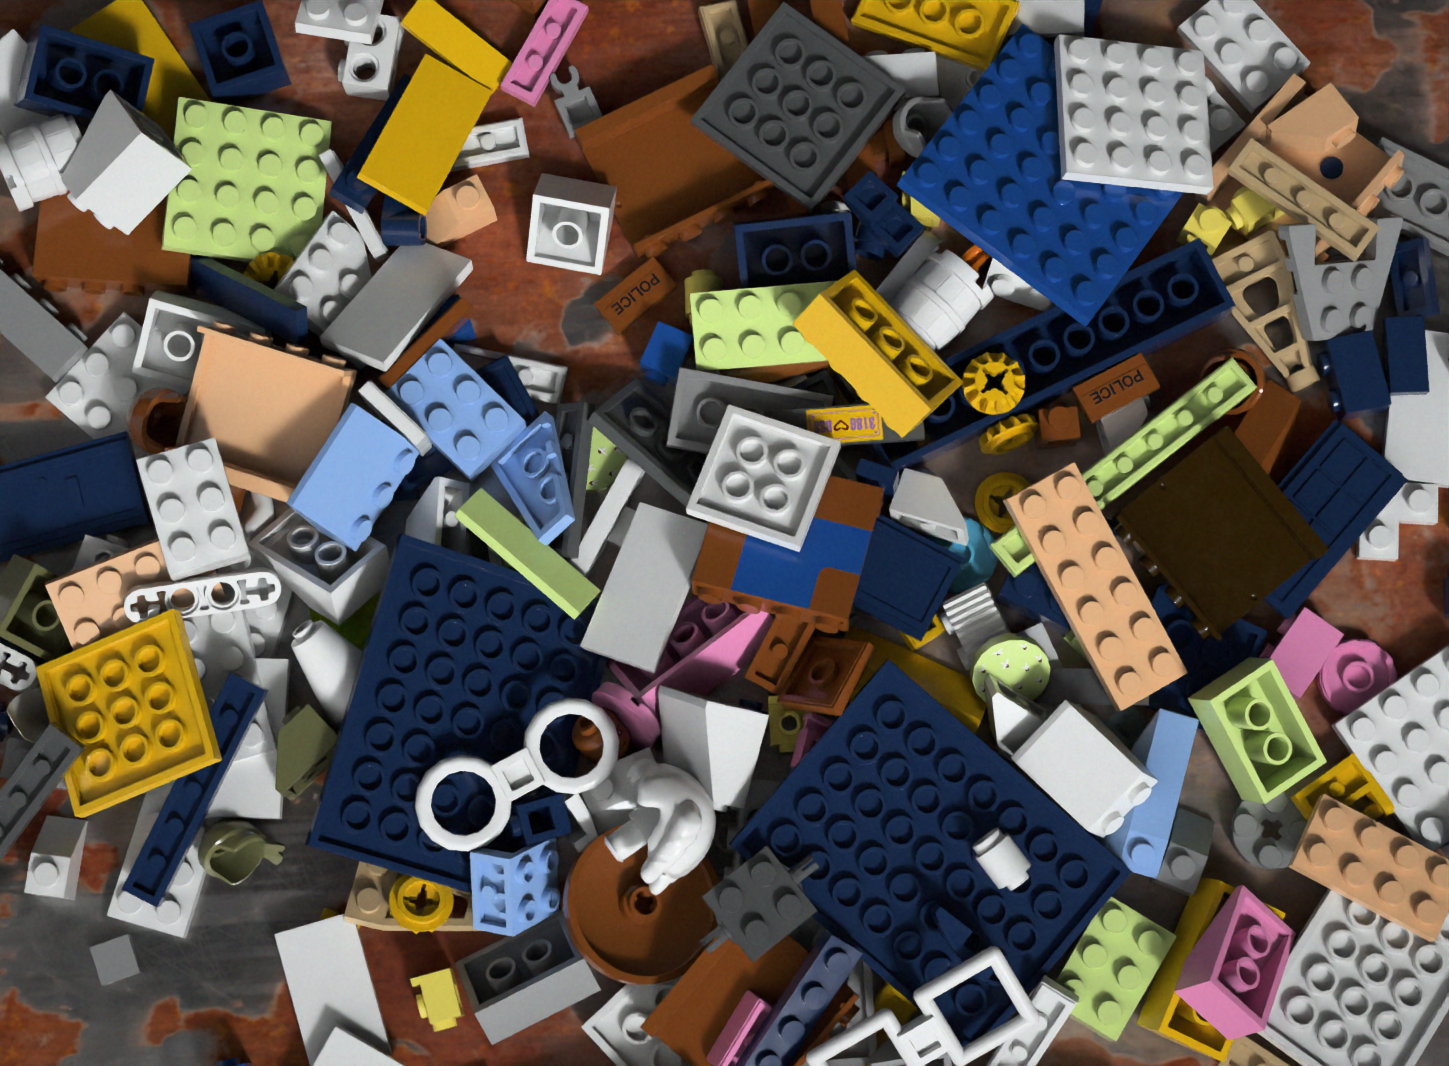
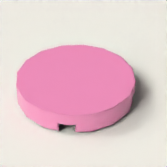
(1347, 686)
(638, 719)

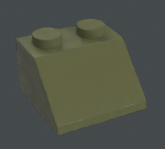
(28, 611)
(302, 750)

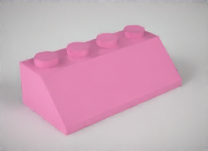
(700, 654)

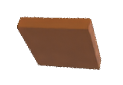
(826, 675)

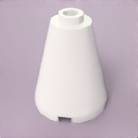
(329, 666)

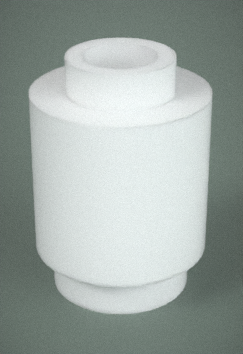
(1002, 859)

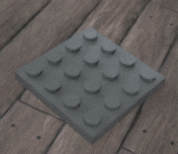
(798, 107)

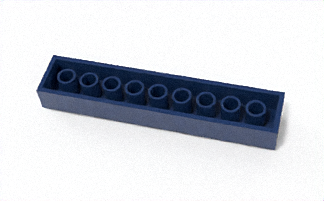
(1056, 352)

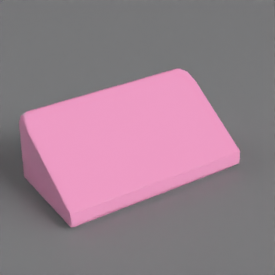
(739, 1030)

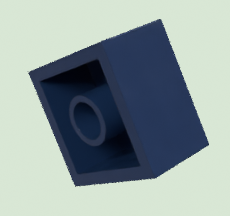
(240, 53)

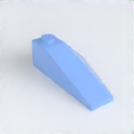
(1146, 828)

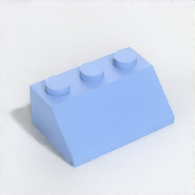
(353, 477)

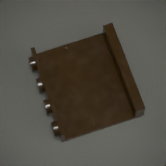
(1217, 534)

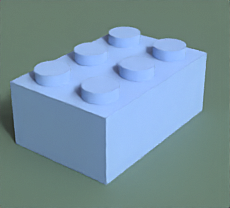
(457, 410)

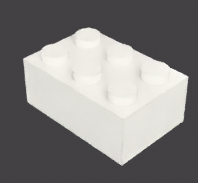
(193, 509)

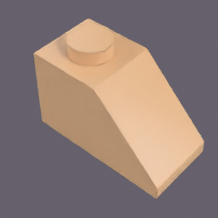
(1315, 123)
(459, 212)

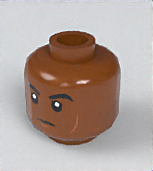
(589, 740)

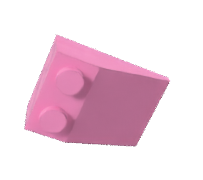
(1237, 966)

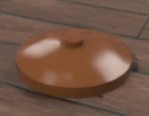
(625, 926)

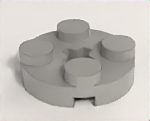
(1248, 826)

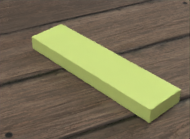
(527, 554)

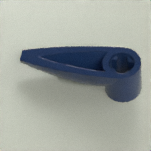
(402, 224)

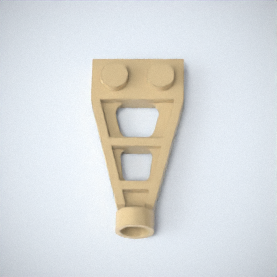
(1249, 264)
(370, 902)

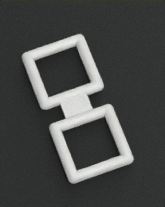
(930, 1033)

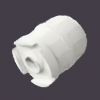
(37, 158)
(941, 298)

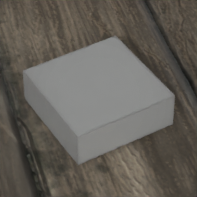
(115, 959)

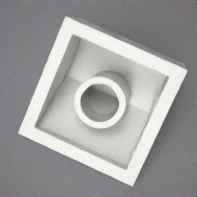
(570, 223)

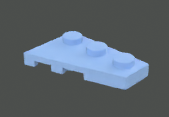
(537, 479)

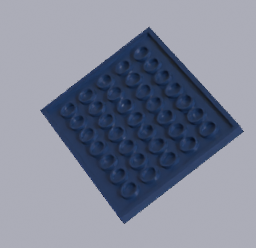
(448, 670)
(892, 823)

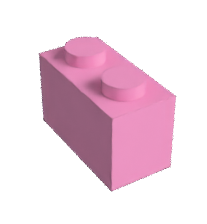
(1302, 649)

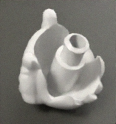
(672, 819)

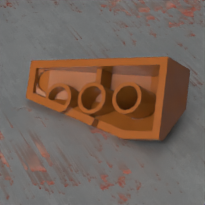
(1269, 429)

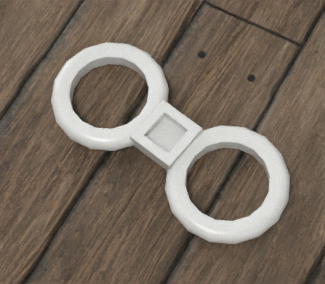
(517, 774)

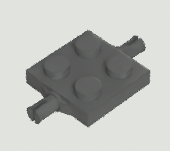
(759, 904)

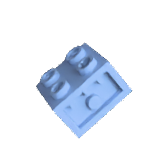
(514, 888)

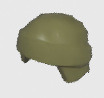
(234, 850)

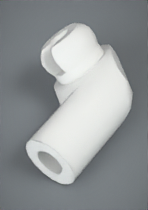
(261, 517)

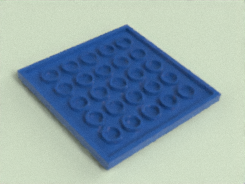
(1001, 186)

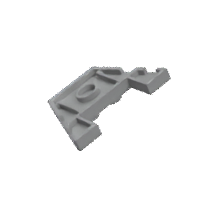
(1343, 294)

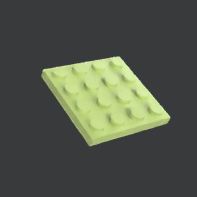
(250, 181)

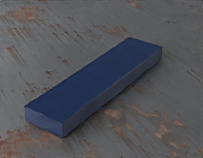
(250, 299)

